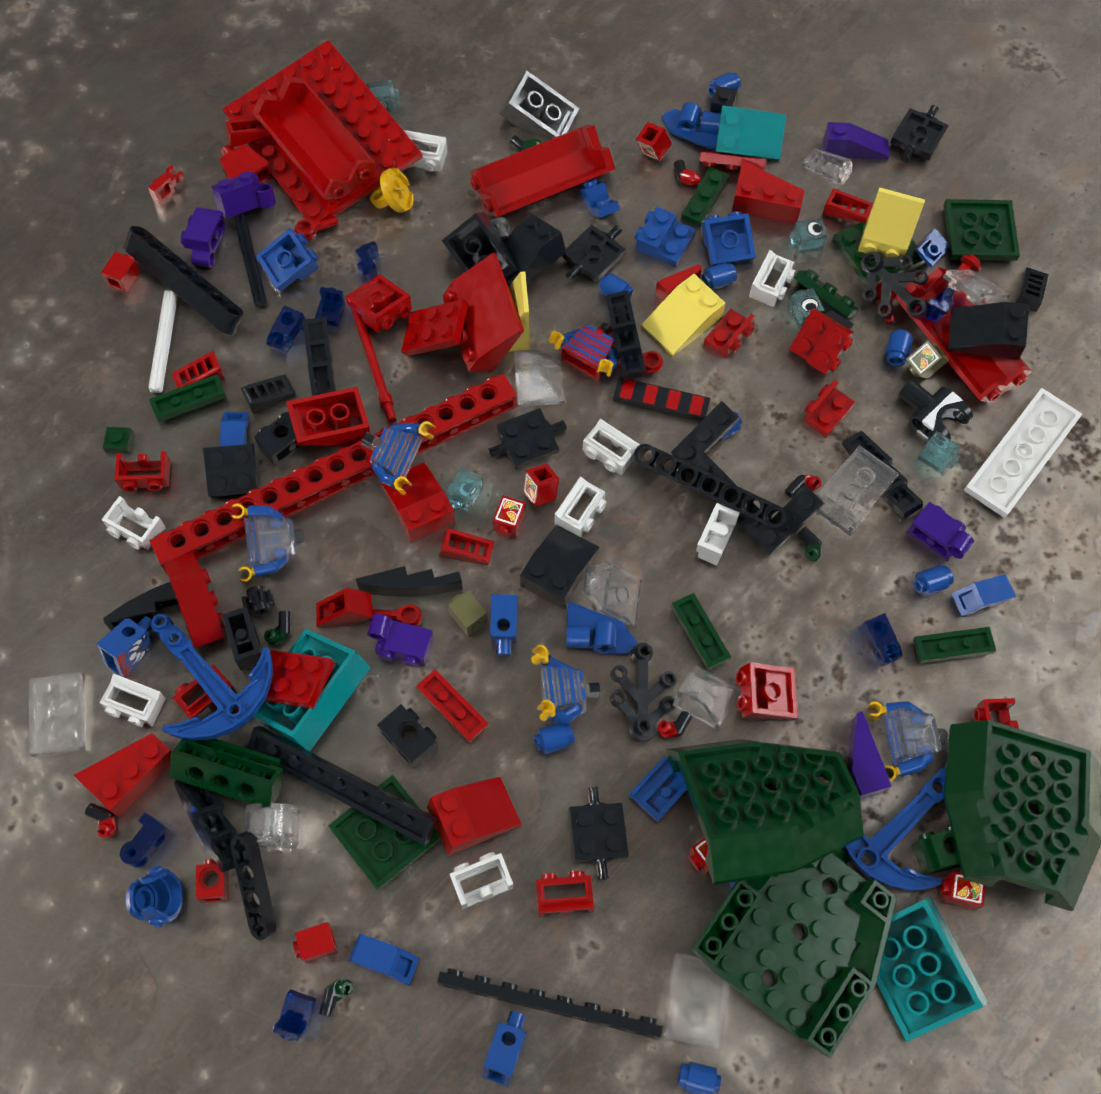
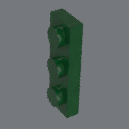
(705, 197)
(827, 292)
(187, 398)
(700, 631)
(954, 645)

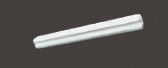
(163, 342)

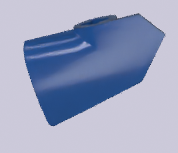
(693, 124)
(597, 631)

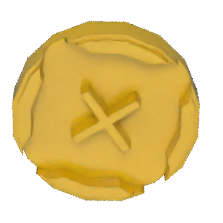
(393, 191)

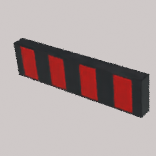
(661, 399)

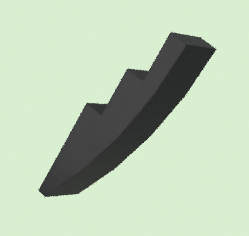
(626, 335)
(319, 356)
(898, 495)
(399, 584)
(144, 605)
(210, 823)

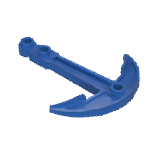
(222, 720)
(890, 835)

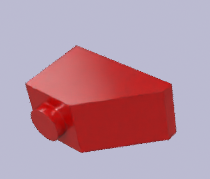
(344, 608)

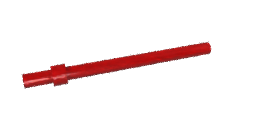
(385, 399)

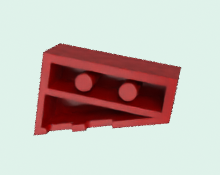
(766, 195)
(194, 599)
(126, 773)

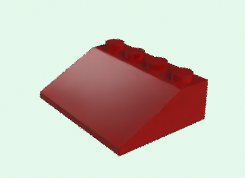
(491, 315)

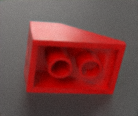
(329, 418)
(424, 505)
(473, 814)

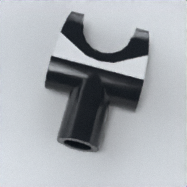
(934, 408)

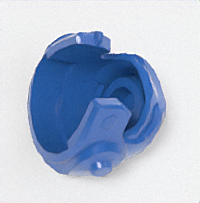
(155, 897)

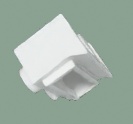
(430, 160)
(768, 294)
(610, 460)
(121, 510)
(586, 520)
(717, 533)
(150, 713)
(466, 871)

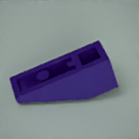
(854, 142)
(865, 761)

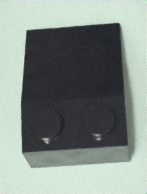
(476, 241)
(534, 247)
(989, 329)
(558, 566)

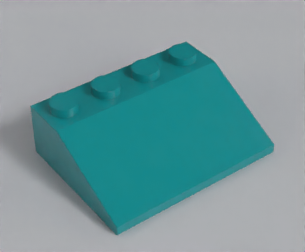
(307, 725)
(925, 972)

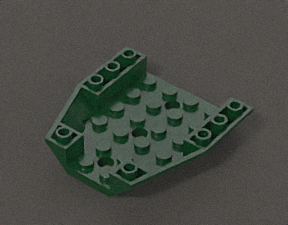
(989, 814)
(762, 829)
(817, 978)

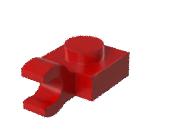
(164, 185)

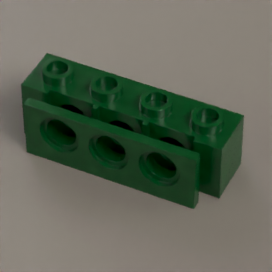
(227, 770)
(932, 854)

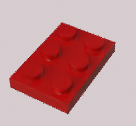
(434, 328)
(298, 678)

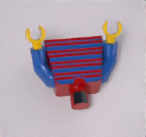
(587, 349)

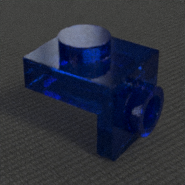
(365, 257)
(331, 305)
(940, 305)
(295, 1016)

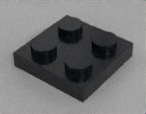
(230, 469)

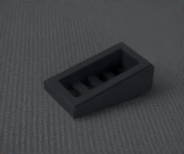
(1023, 298)
(263, 402)

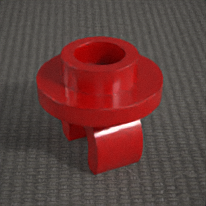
(970, 263)

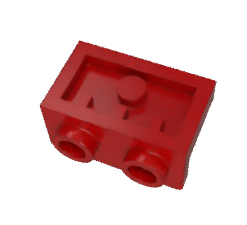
(729, 332)
(828, 409)

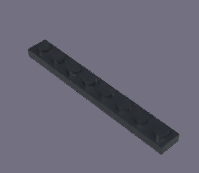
(345, 786)
(561, 1006)

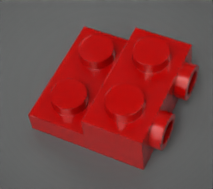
(380, 303)
(822, 341)
(767, 692)

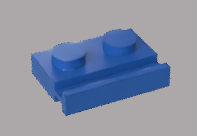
(659, 790)

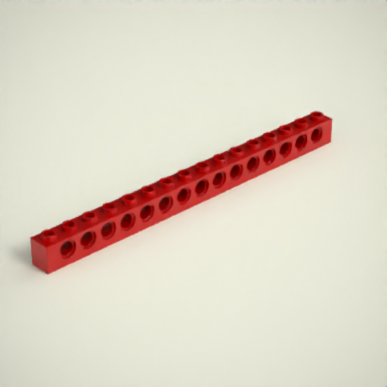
(332, 482)

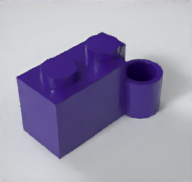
(242, 194)
(203, 235)
(941, 532)
(400, 641)

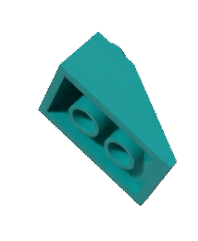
(750, 132)

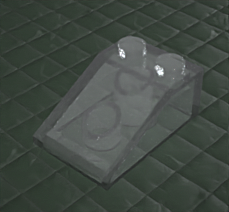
(855, 490)
(695, 1005)

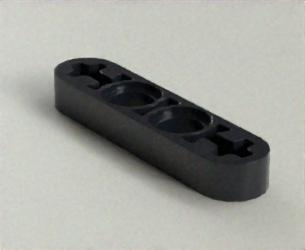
(263, 923)

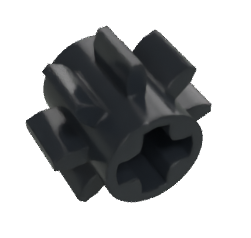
(258, 600)

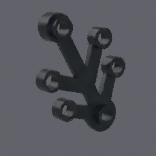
(892, 281)
(641, 694)

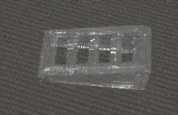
(838, 174)

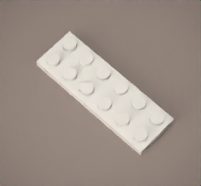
(1022, 452)

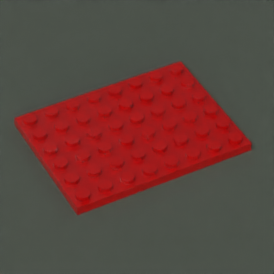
(355, 108)

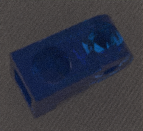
(285, 329)
(881, 639)
(145, 842)

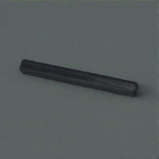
(250, 260)

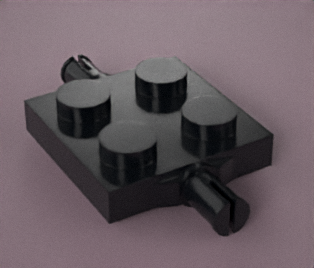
(919, 133)
(594, 253)
(527, 438)
(598, 833)

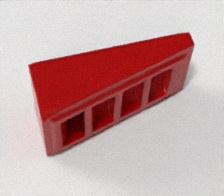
(244, 131)
(838, 199)
(668, 284)
(194, 367)
(465, 555)

